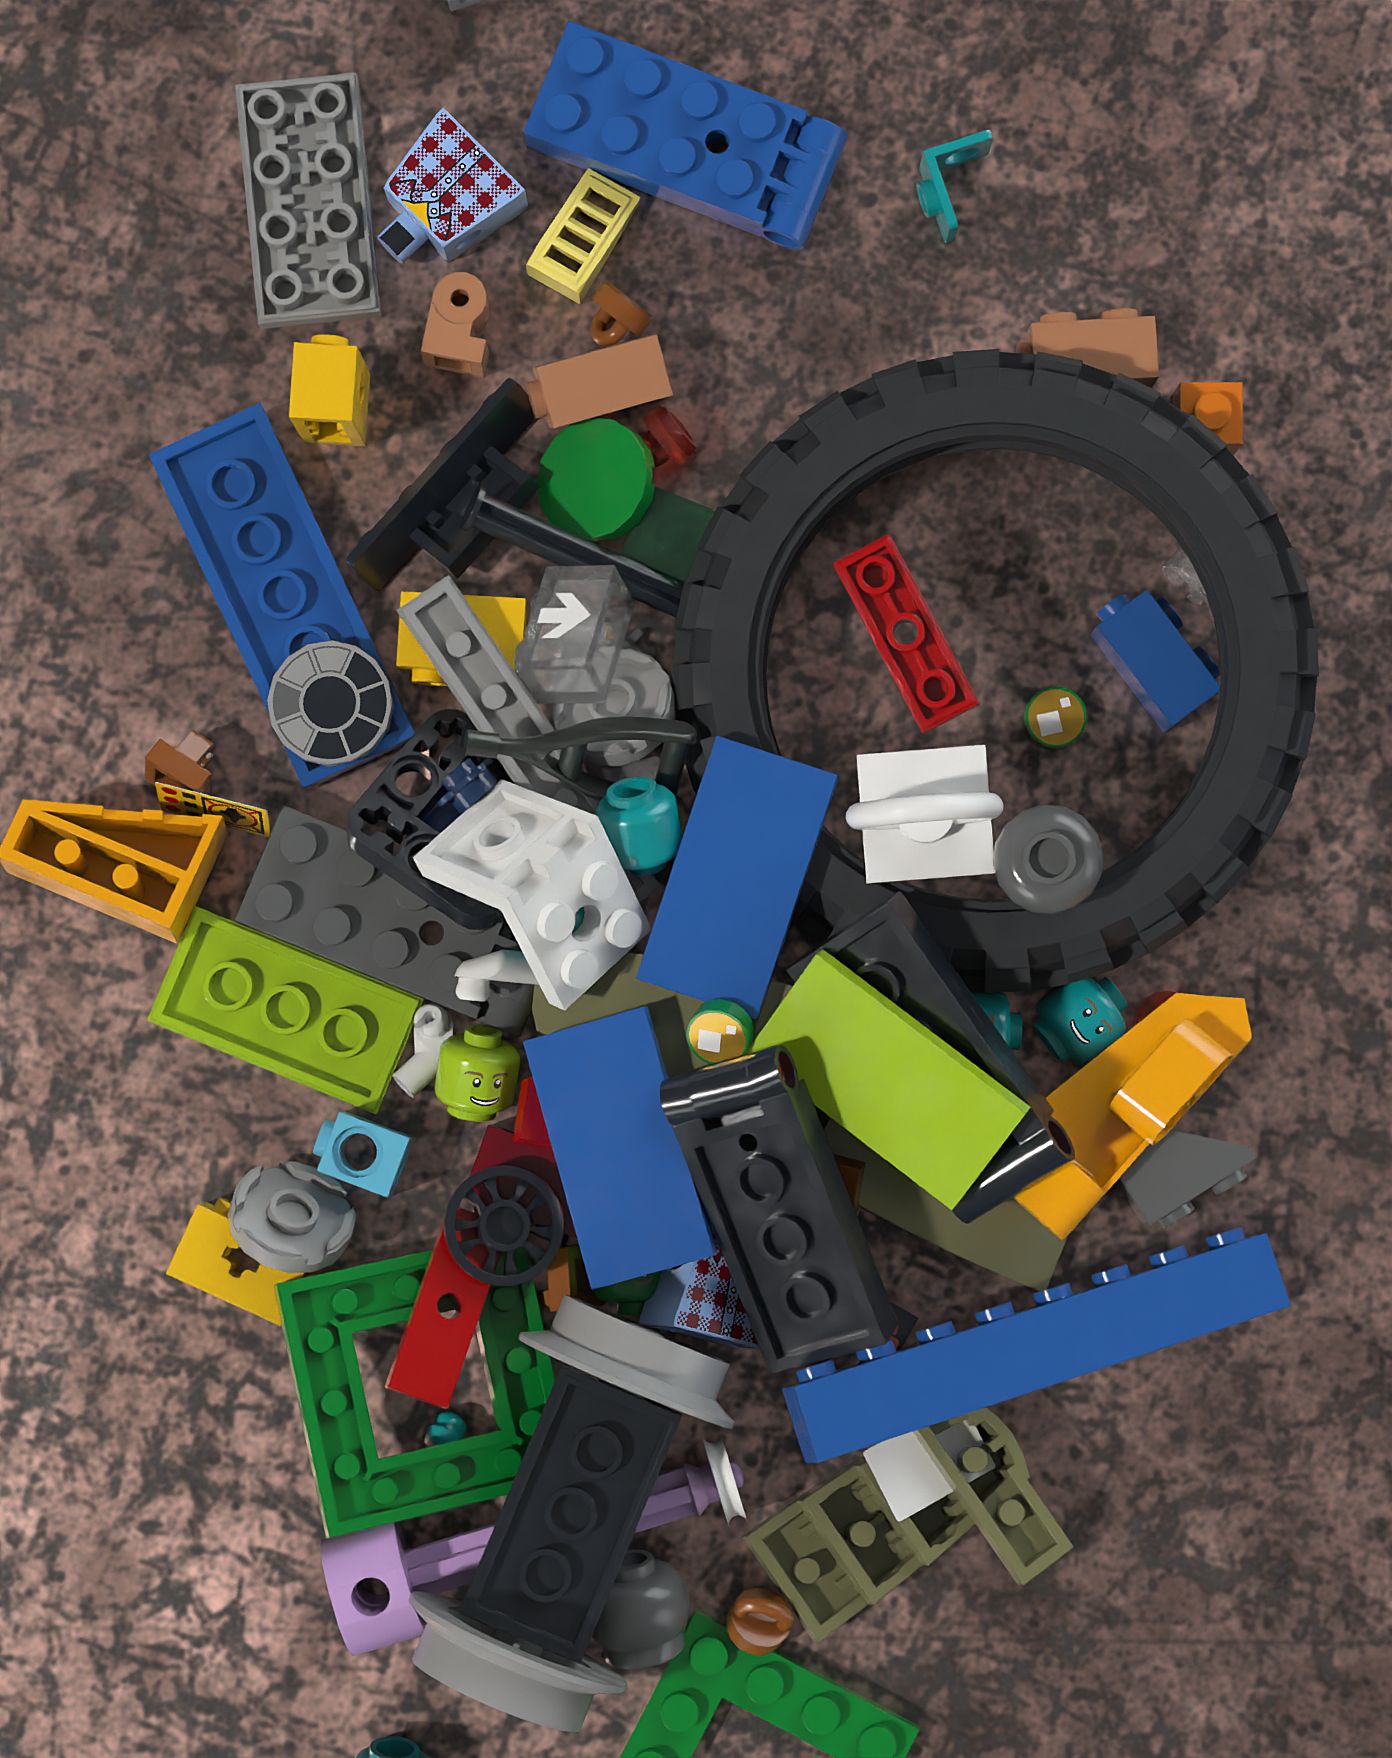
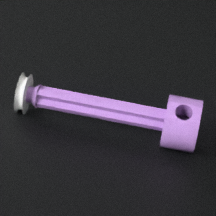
(439, 1566)

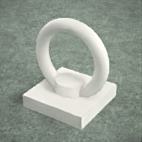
(925, 814)

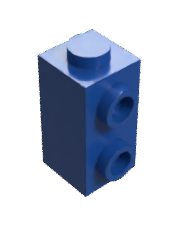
(1155, 658)

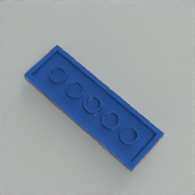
(265, 558)

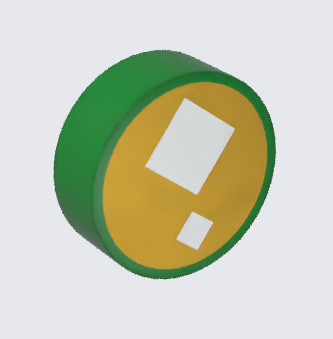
(1055, 718)
(719, 1031)

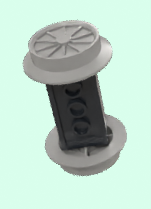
(568, 1518)

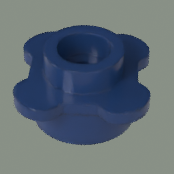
(467, 784)

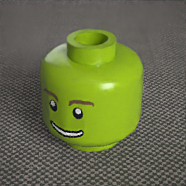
(477, 1073)

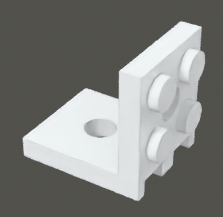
(539, 869)

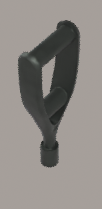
(573, 745)

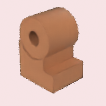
(454, 319)

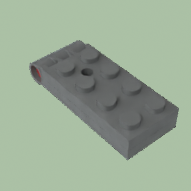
(345, 909)

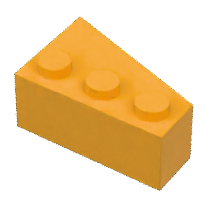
(117, 861)

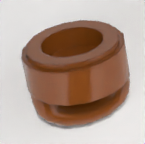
(625, 311)
(759, 1621)

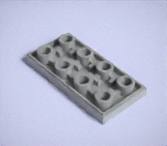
(308, 200)

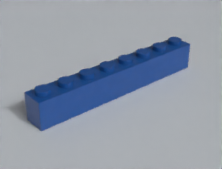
(1033, 1347)

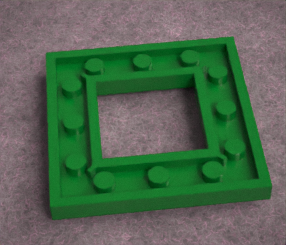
(349, 1478)
(766, 1686)

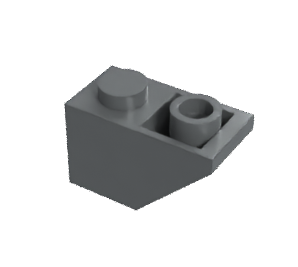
(1178, 1170)

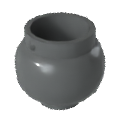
(1048, 859)
(643, 1613)

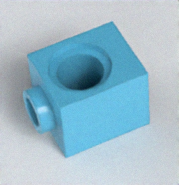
(391, 1146)

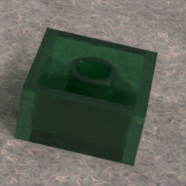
(668, 534)

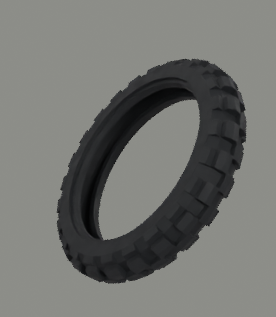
(1169, 466)

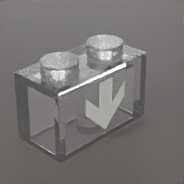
(574, 634)

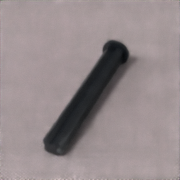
(568, 549)

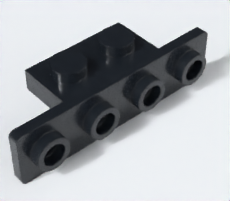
(433, 506)

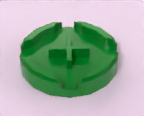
(596, 479)

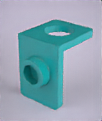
(932, 189)

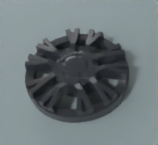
(503, 1226)

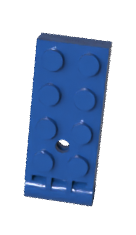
(651, 127)

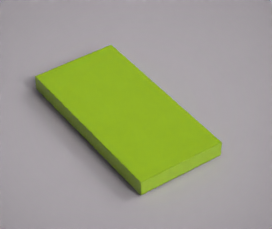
(285, 1010)
(891, 1079)

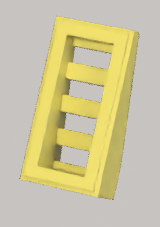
(560, 278)

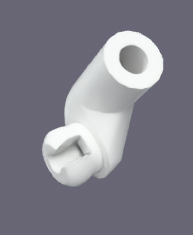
(497, 966)
(430, 1029)

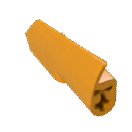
(1134, 1099)

